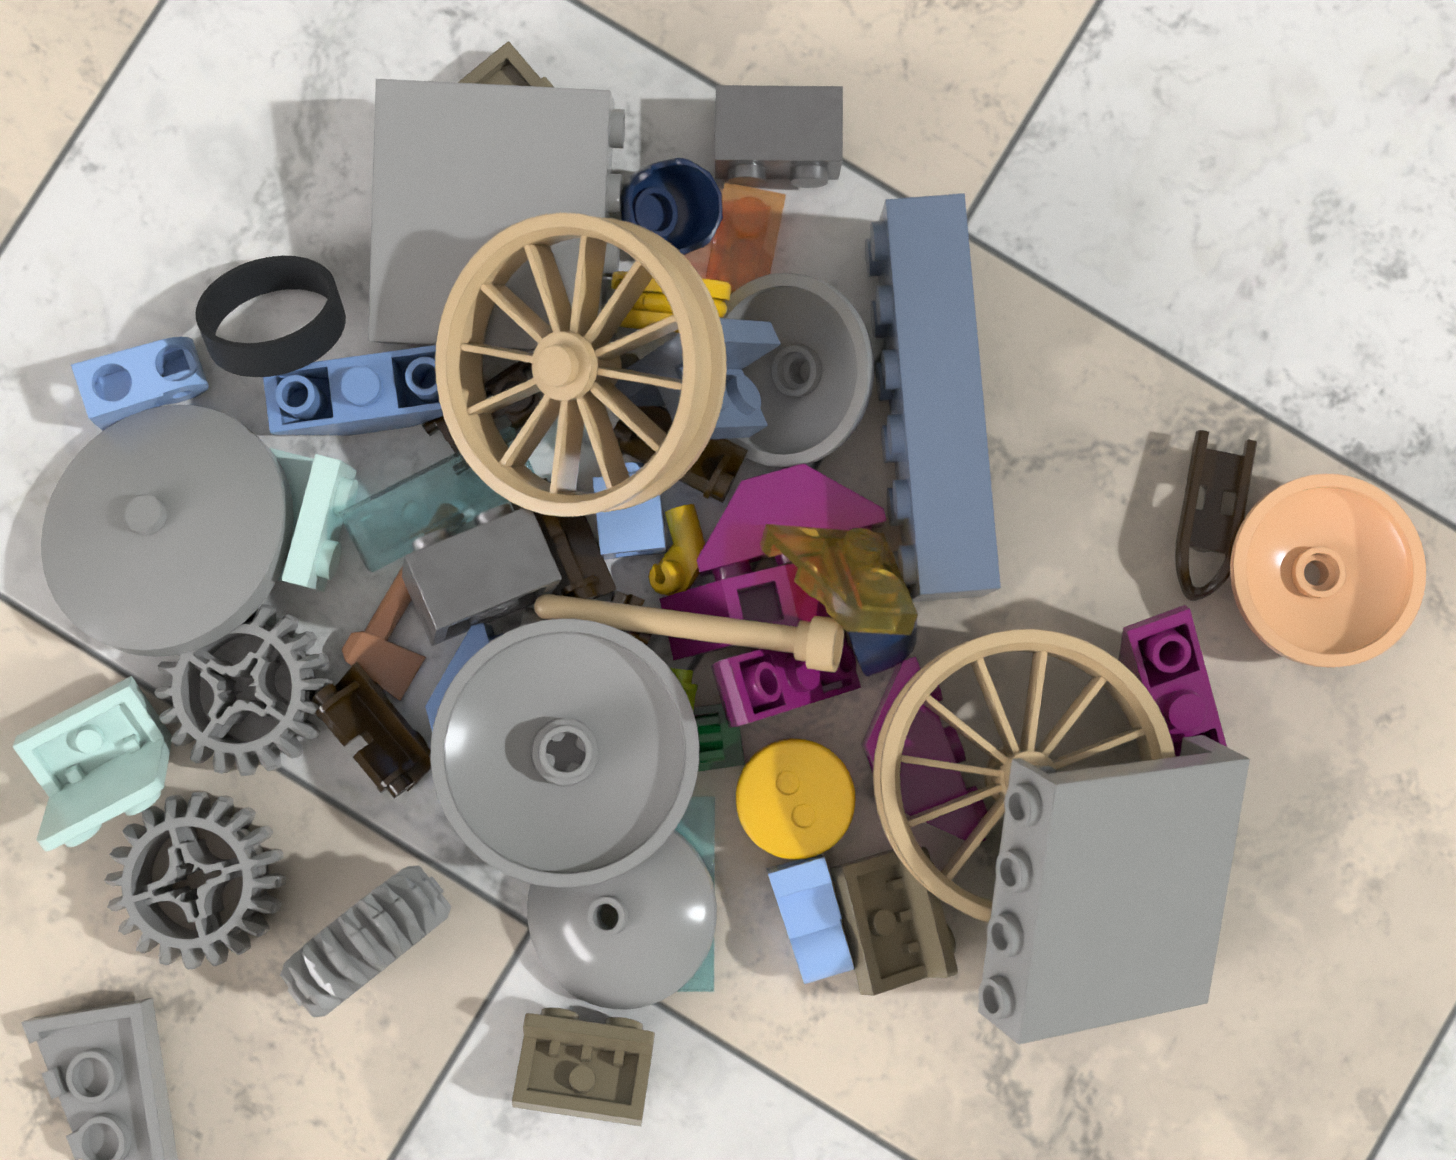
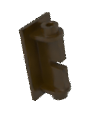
(712, 471)
(575, 555)
(359, 707)

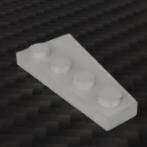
(108, 1080)

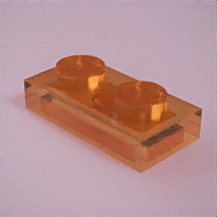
(746, 236)

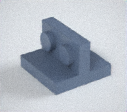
(741, 402)

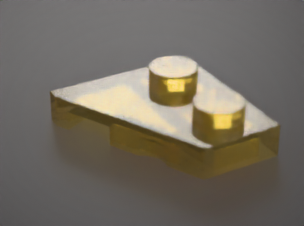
(848, 574)

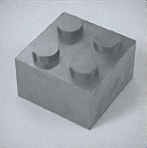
(478, 572)

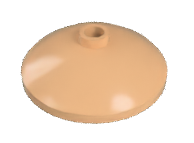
(1366, 563)

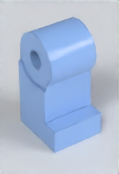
(139, 379)
(811, 917)

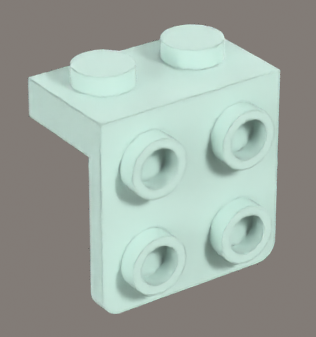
(318, 492)
(96, 762)

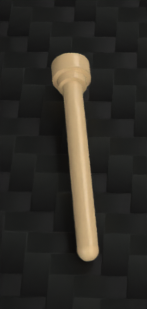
(814, 642)

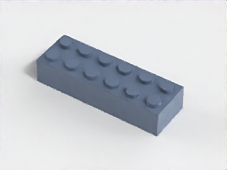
(933, 397)

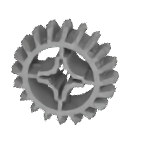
(229, 711)
(185, 858)
(365, 940)

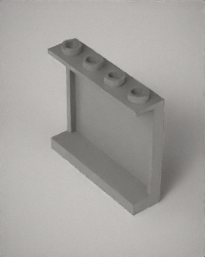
(462, 168)
(1110, 890)

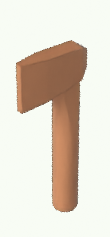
(382, 660)

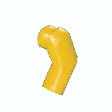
(679, 565)

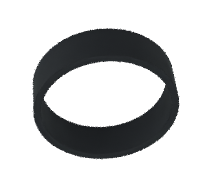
(283, 353)

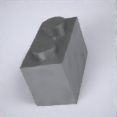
(778, 134)

